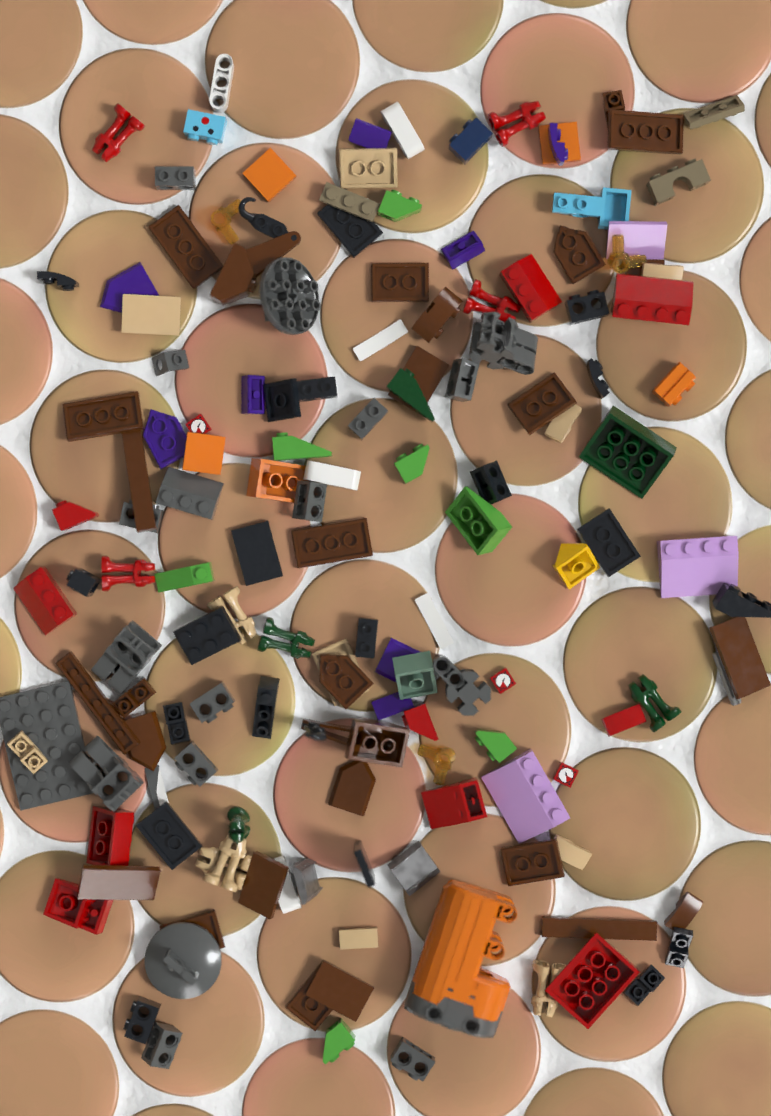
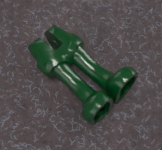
(295, 638)
(656, 720)
(238, 830)

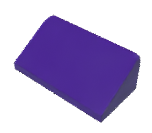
(369, 135)
(463, 249)
(252, 394)
(391, 705)

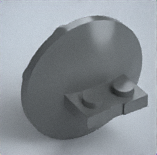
(289, 296)
(183, 960)

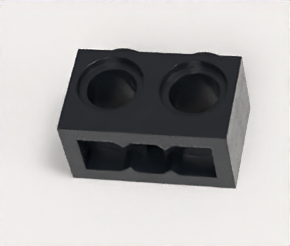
(588, 312)
(317, 389)
(490, 482)
(83, 581)
(366, 638)
(146, 1021)

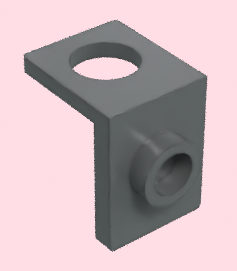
(170, 362)

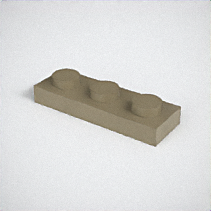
(714, 112)
(349, 202)

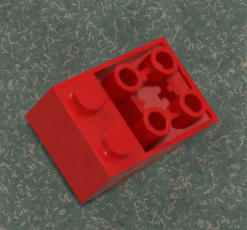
(454, 804)

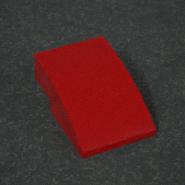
(75, 912)

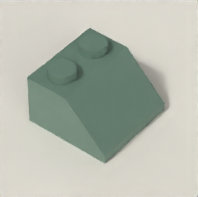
(415, 675)

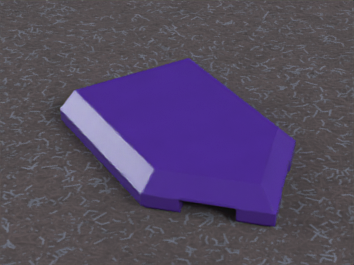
(130, 281)
(164, 438)
(394, 649)

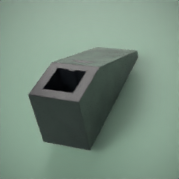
(740, 604)
(265, 707)

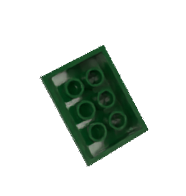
(628, 452)

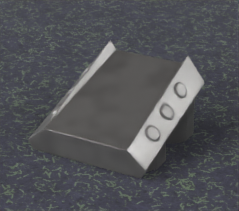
(413, 868)
(306, 880)

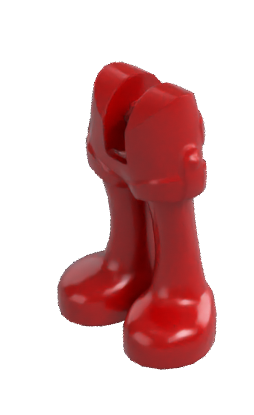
(522, 113)
(107, 138)
(500, 303)
(136, 568)

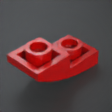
(624, 720)

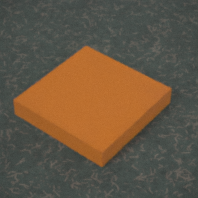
(569, 136)
(269, 175)
(203, 453)

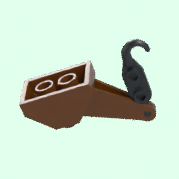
(245, 265)
(368, 739)

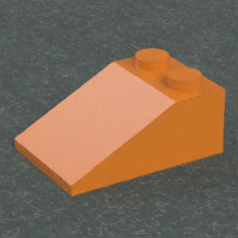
(274, 480)

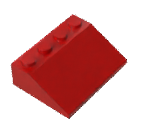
(592, 980)

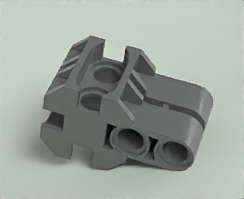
(503, 344)
(131, 650)
(463, 688)
(111, 765)

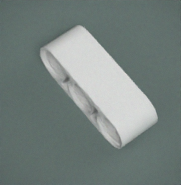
(221, 92)
(402, 130)
(332, 475)
(289, 898)

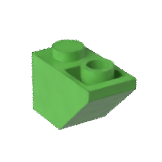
(397, 207)
(413, 464)
(497, 743)
(337, 1039)

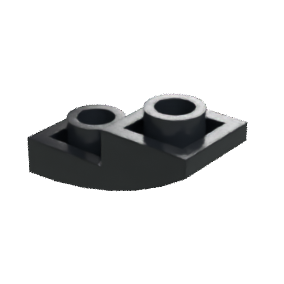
(63, 281)
(595, 370)
(176, 723)
(678, 947)
(643, 984)

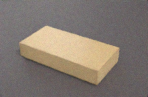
(358, 938)

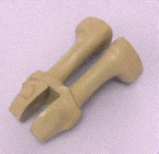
(248, 623)
(213, 853)
(235, 855)
(542, 970)

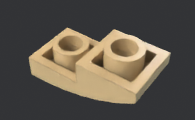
(662, 271)
(561, 425)
(27, 752)
(572, 853)

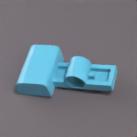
(611, 206)

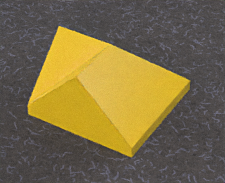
(575, 563)

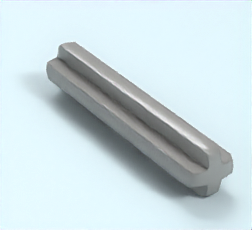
(725, 680)

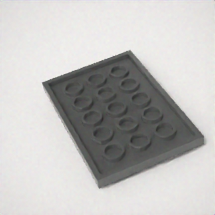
(53, 725)

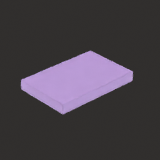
(639, 237)

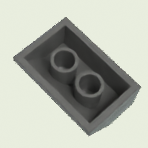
(190, 493)

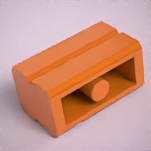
(674, 384)

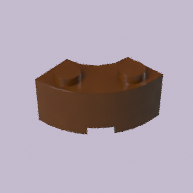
(437, 314)

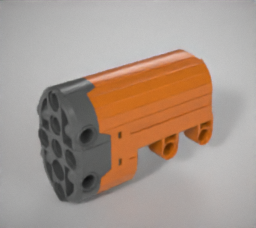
(448, 976)

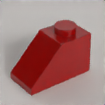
(72, 514)
(420, 721)

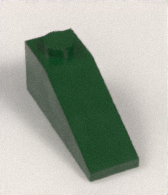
(408, 390)

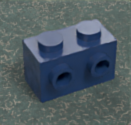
(469, 140)

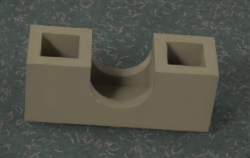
(693, 174)

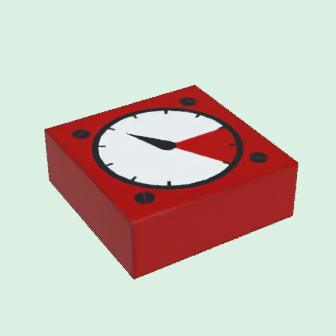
(198, 425)
(502, 680)
(565, 774)

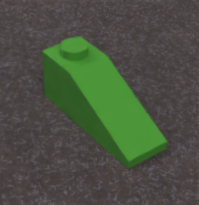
(293, 448)
(184, 577)

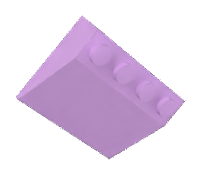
(697, 565)
(525, 796)

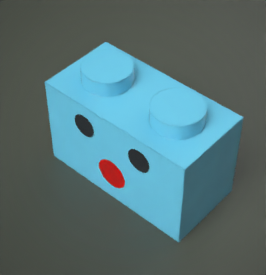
(205, 127)

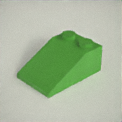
(478, 521)

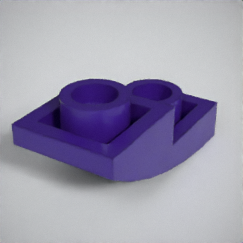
(558, 148)

